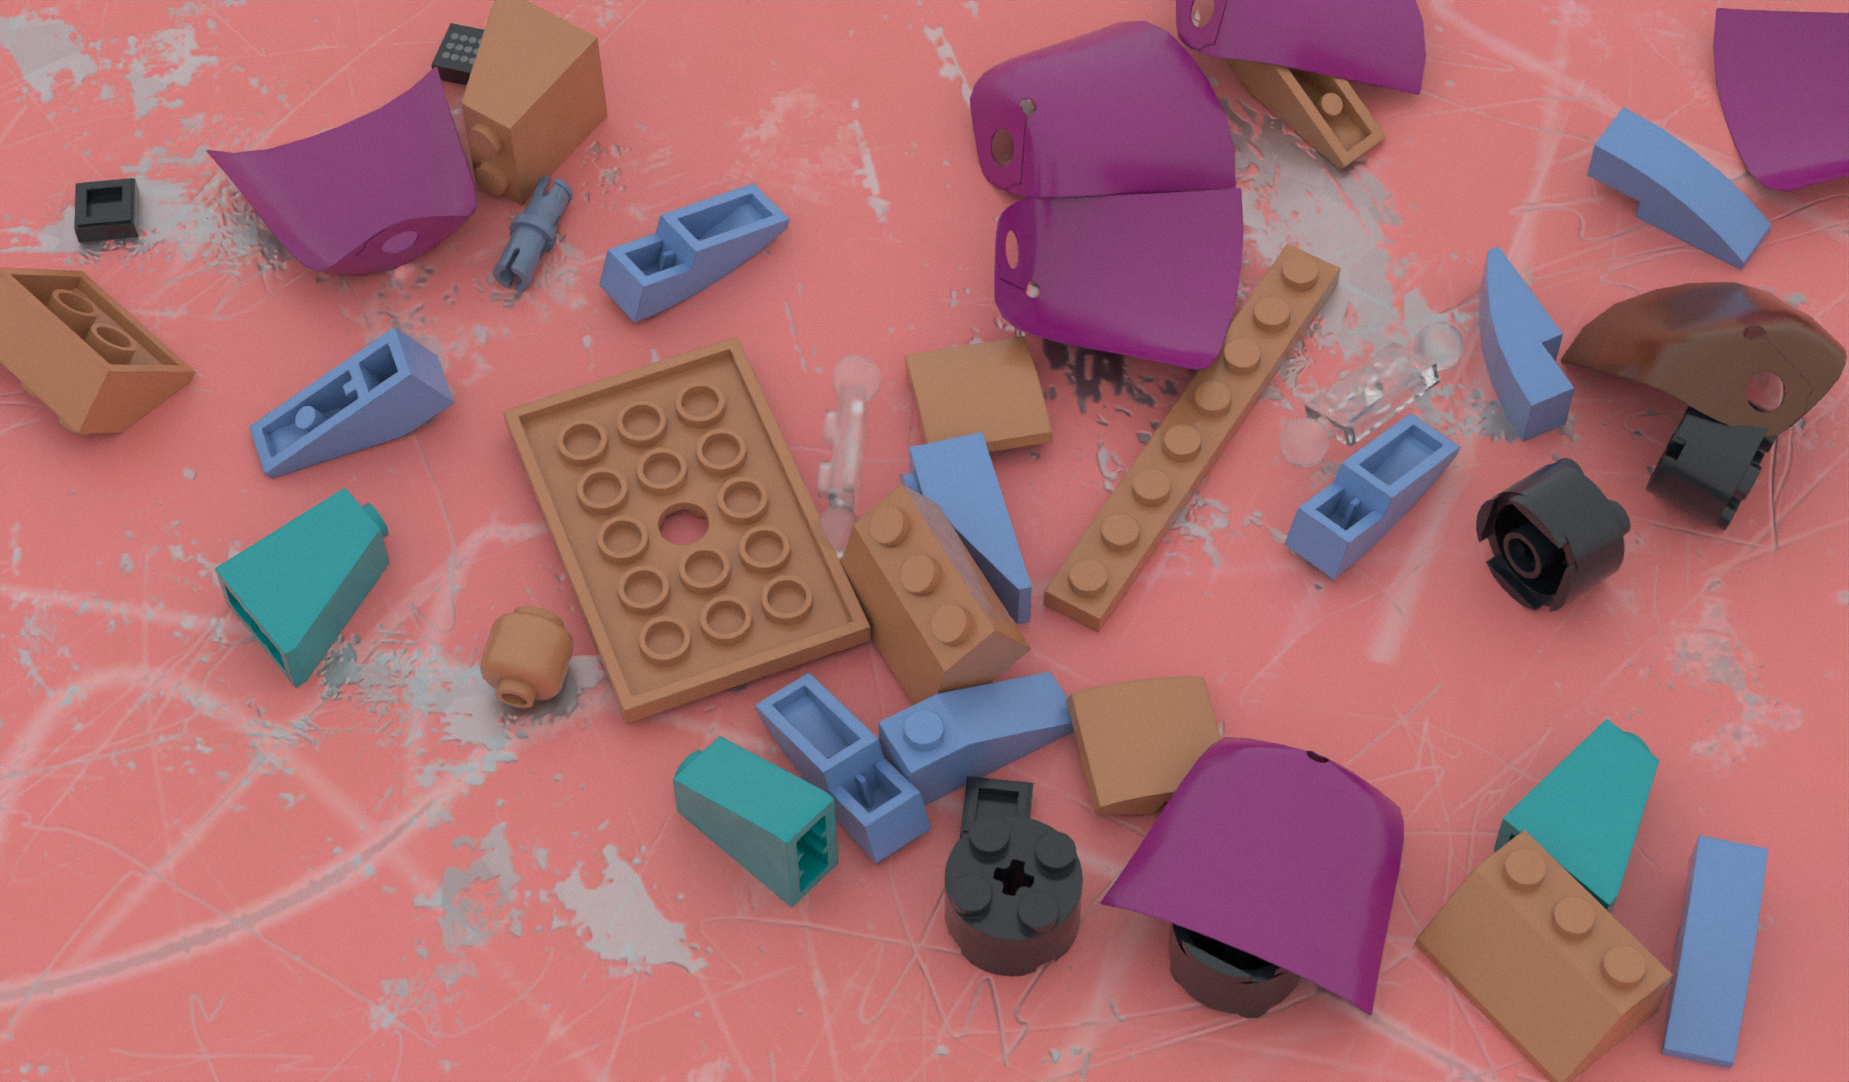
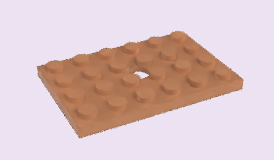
(701, 613)

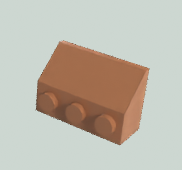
(83, 351)
(927, 598)
(1544, 960)

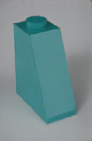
(307, 581)
(1589, 809)
(759, 816)

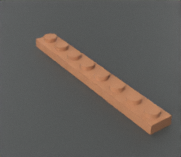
(1190, 439)

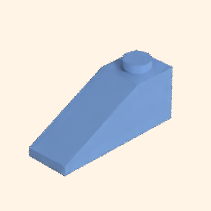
(356, 405)
(965, 486)
(973, 731)

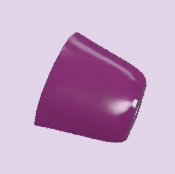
(1336, 38)
(1785, 93)
(1109, 118)
(364, 190)
(1125, 272)
(1275, 861)

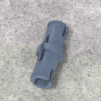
(532, 233)

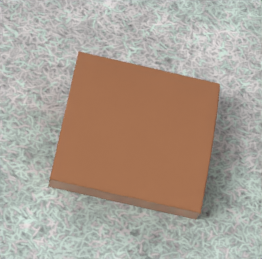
(979, 390)
(1141, 739)

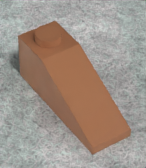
(1315, 107)

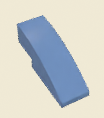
(1677, 189)
(690, 251)
(1521, 350)
(1369, 495)
(848, 763)
(1714, 951)

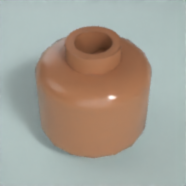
(526, 656)

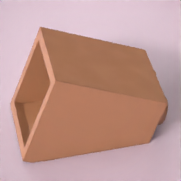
(530, 97)

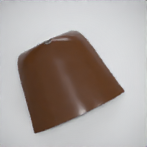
(1695, 349)

